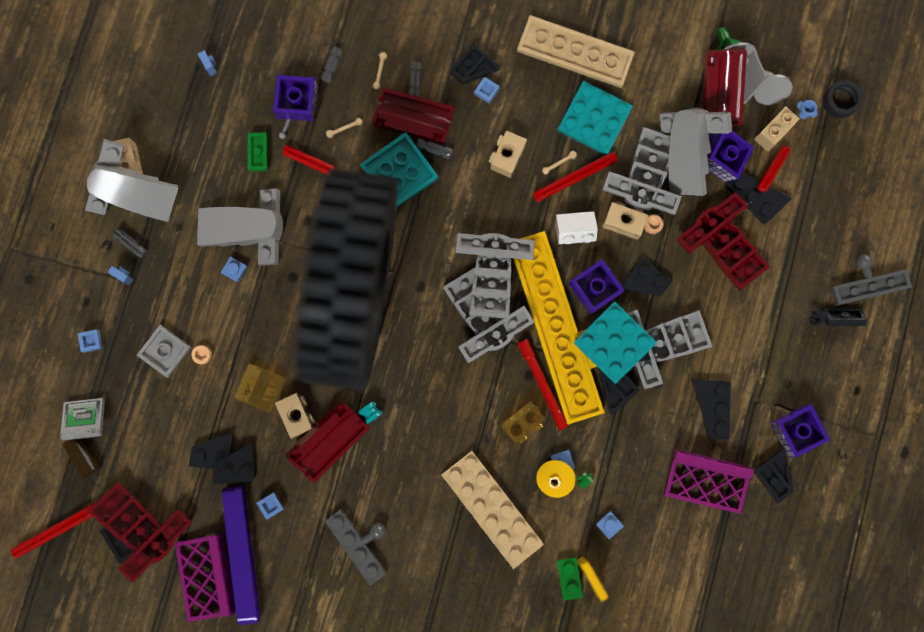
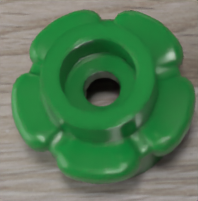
(584, 480)

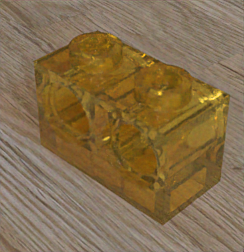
(520, 419)

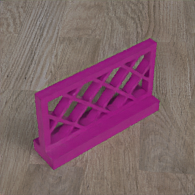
(712, 464)
(221, 577)

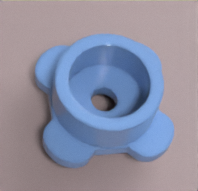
(811, 105)

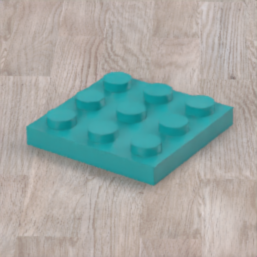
(595, 118)
(404, 162)
(615, 342)

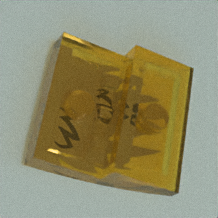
(259, 387)

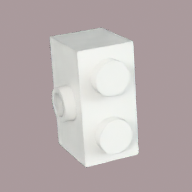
(576, 227)

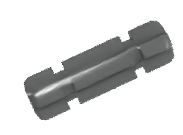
(331, 64)
(414, 81)
(434, 148)
(129, 242)

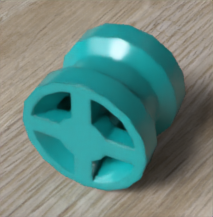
(370, 412)

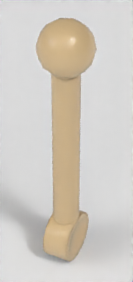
(383, 56)
(330, 133)
(572, 155)

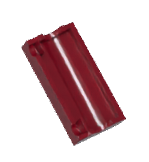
(725, 82)
(413, 115)
(327, 441)

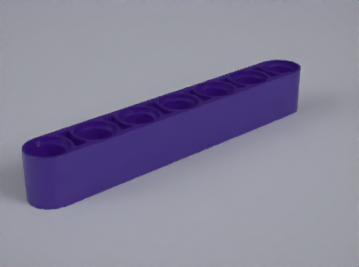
(241, 555)

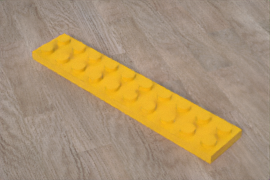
(558, 333)

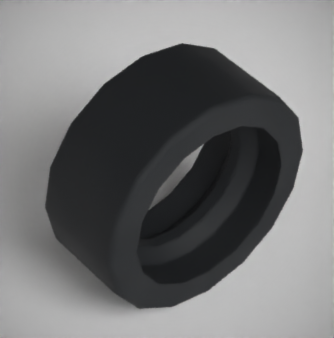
(852, 89)

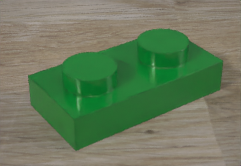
(257, 152)
(569, 578)

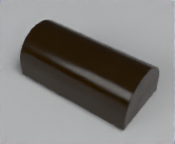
(81, 456)

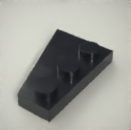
(761, 205)
(714, 406)

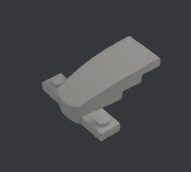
(690, 146)
(646, 175)
(126, 187)
(245, 226)
(493, 270)
(489, 332)
(673, 340)

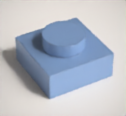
(208, 62)
(486, 90)
(234, 269)
(121, 274)
(90, 341)
(565, 457)
(270, 505)
(609, 525)

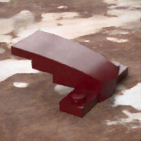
(726, 242)
(137, 529)

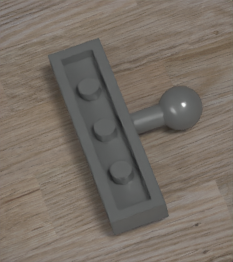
(871, 285)
(357, 546)

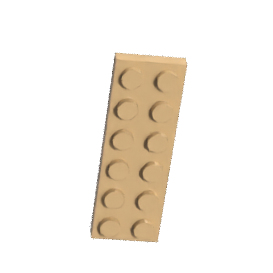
(575, 51)
(492, 509)

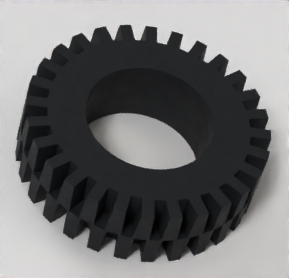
(346, 279)

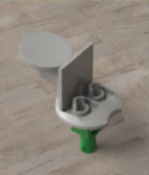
(762, 84)

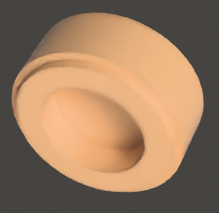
(653, 224)
(201, 354)

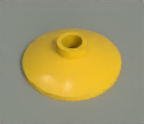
(556, 470)

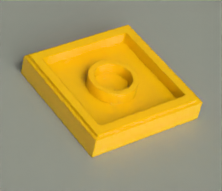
(592, 579)

